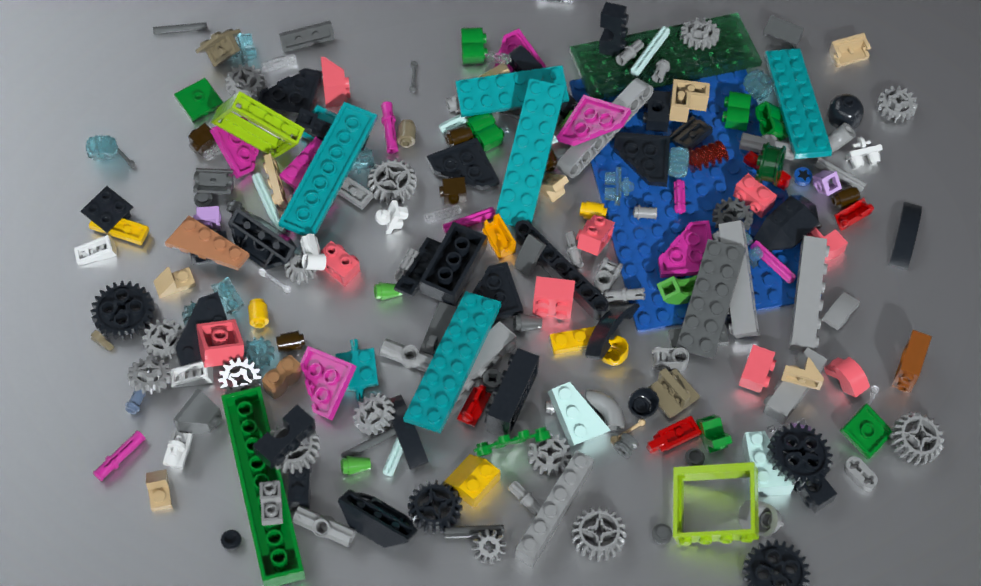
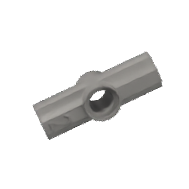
(755, 144)
(398, 352)
(312, 521)

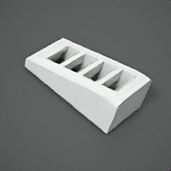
(94, 245)
(204, 375)

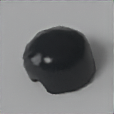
(643, 402)

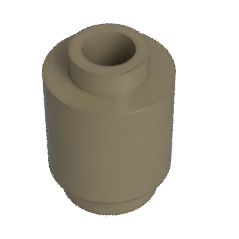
(406, 133)

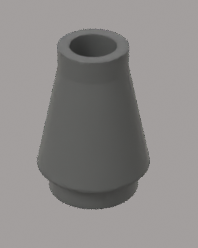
(526, 322)

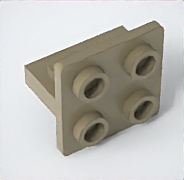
(220, 46)
(673, 392)

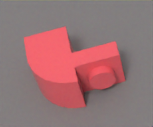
(834, 240)
(850, 375)

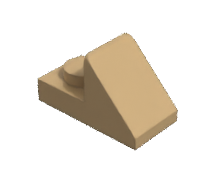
(553, 186)
(170, 283)
(806, 377)
(158, 490)

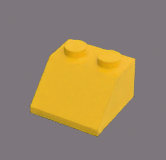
(473, 479)

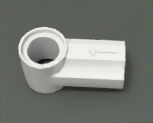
(312, 256)

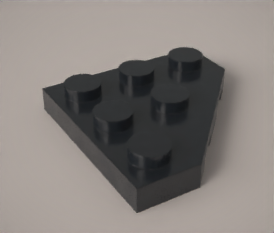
(292, 93)
(645, 155)
(465, 161)
(500, 286)
(206, 310)

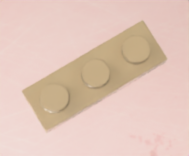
(275, 182)

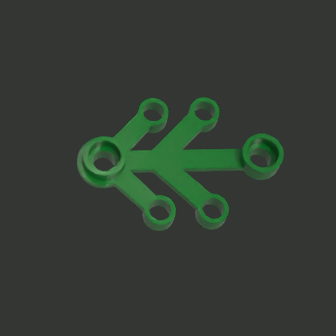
(484, 448)

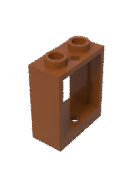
(911, 361)

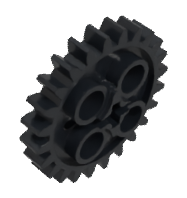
(122, 310)
(800, 454)
(785, 558)

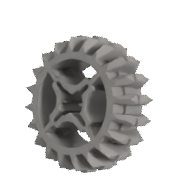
(389, 187)
(921, 434)
(306, 452)
(590, 533)

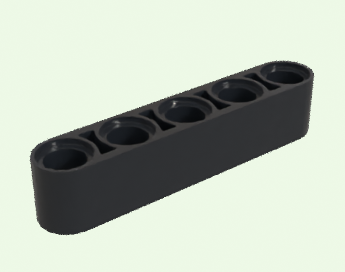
(524, 61)

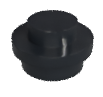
(231, 539)

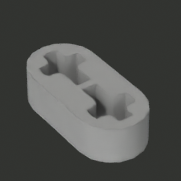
(861, 473)

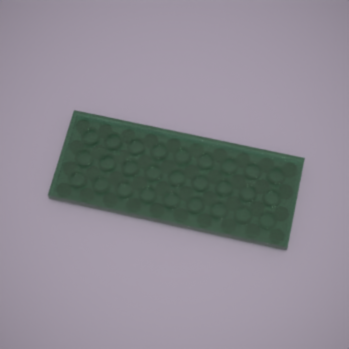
(606, 78)

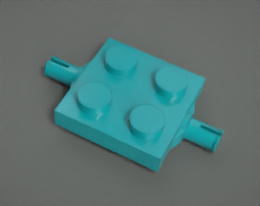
(366, 370)

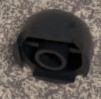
(845, 109)

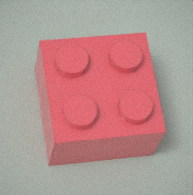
(553, 297)

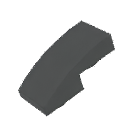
(528, 255)

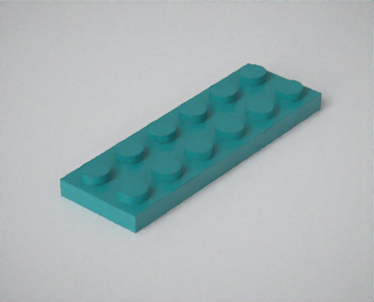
(502, 91)

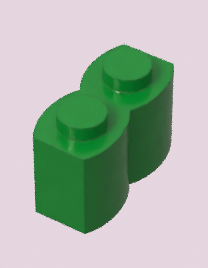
(473, 46)
(737, 110)
(771, 120)
(486, 131)

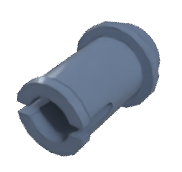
(135, 401)

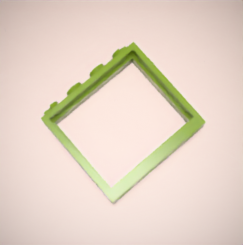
(262, 116)
(713, 472)

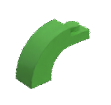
(676, 290)

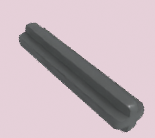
(471, 531)

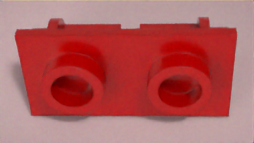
(853, 213)
(474, 406)

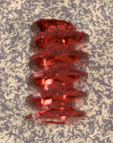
(707, 154)

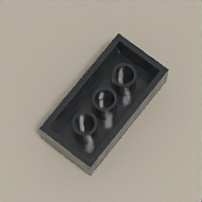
(453, 264)
(512, 392)

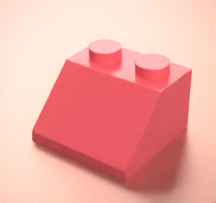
(335, 84)
(219, 342)

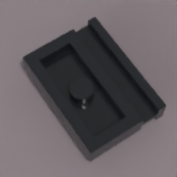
(691, 134)

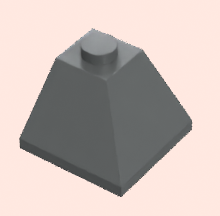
(198, 415)

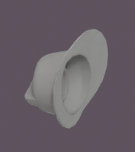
(769, 518)

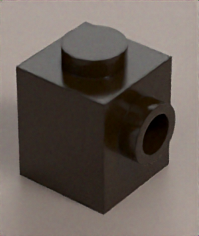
(201, 139)
(453, 190)

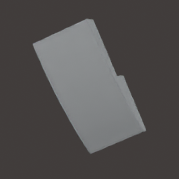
(840, 311)
(271, 503)

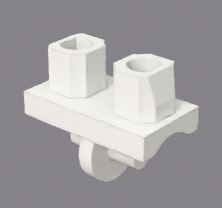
(856, 156)
(392, 217)
(177, 449)

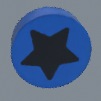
(802, 176)

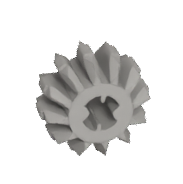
(293, 271)
(483, 551)

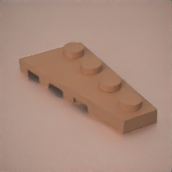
(202, 241)

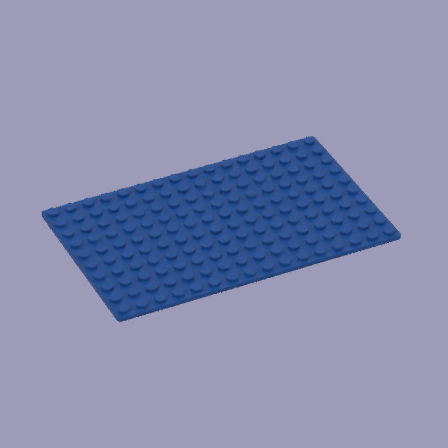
(644, 240)

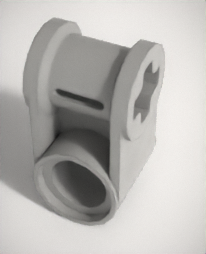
(608, 273)
(668, 359)

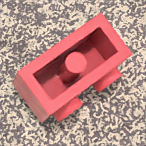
(755, 194)
(595, 234)
(340, 263)
(757, 368)

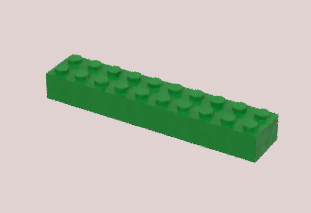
(277, 543)

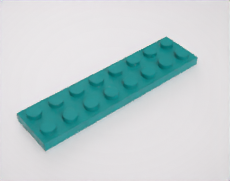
(798, 104)
(530, 151)
(328, 170)
(452, 362)

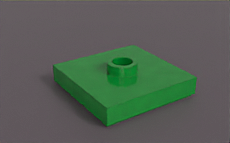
(198, 99)
(866, 431)

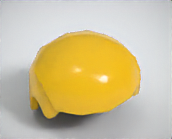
(618, 351)

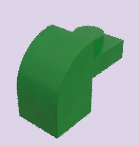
(713, 433)

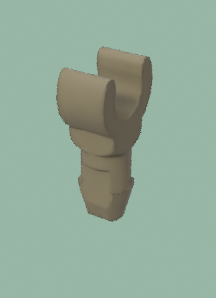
(98, 338)

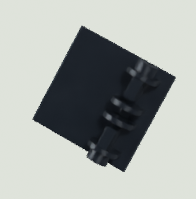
(107, 209)

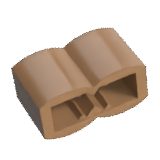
(284, 375)

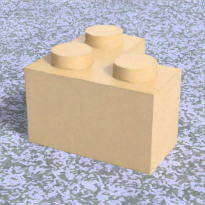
(687, 96)

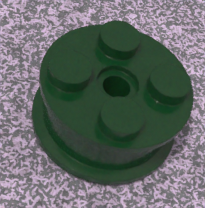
(770, 163)

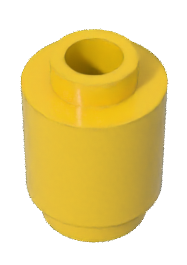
(590, 208)
(258, 313)

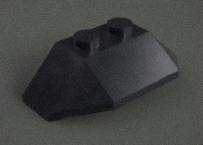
(788, 224)
(260, 239)
(376, 519)

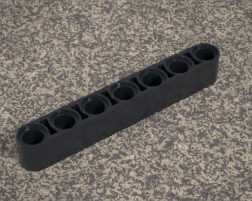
(558, 261)

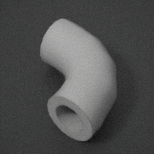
(841, 137)
(608, 408)

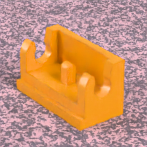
(499, 237)

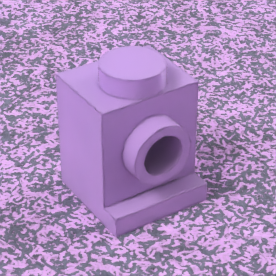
(822, 183)
(209, 217)

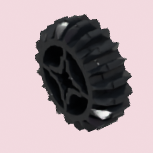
(427, 509)

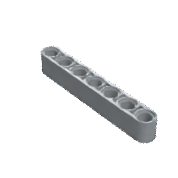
(579, 156)

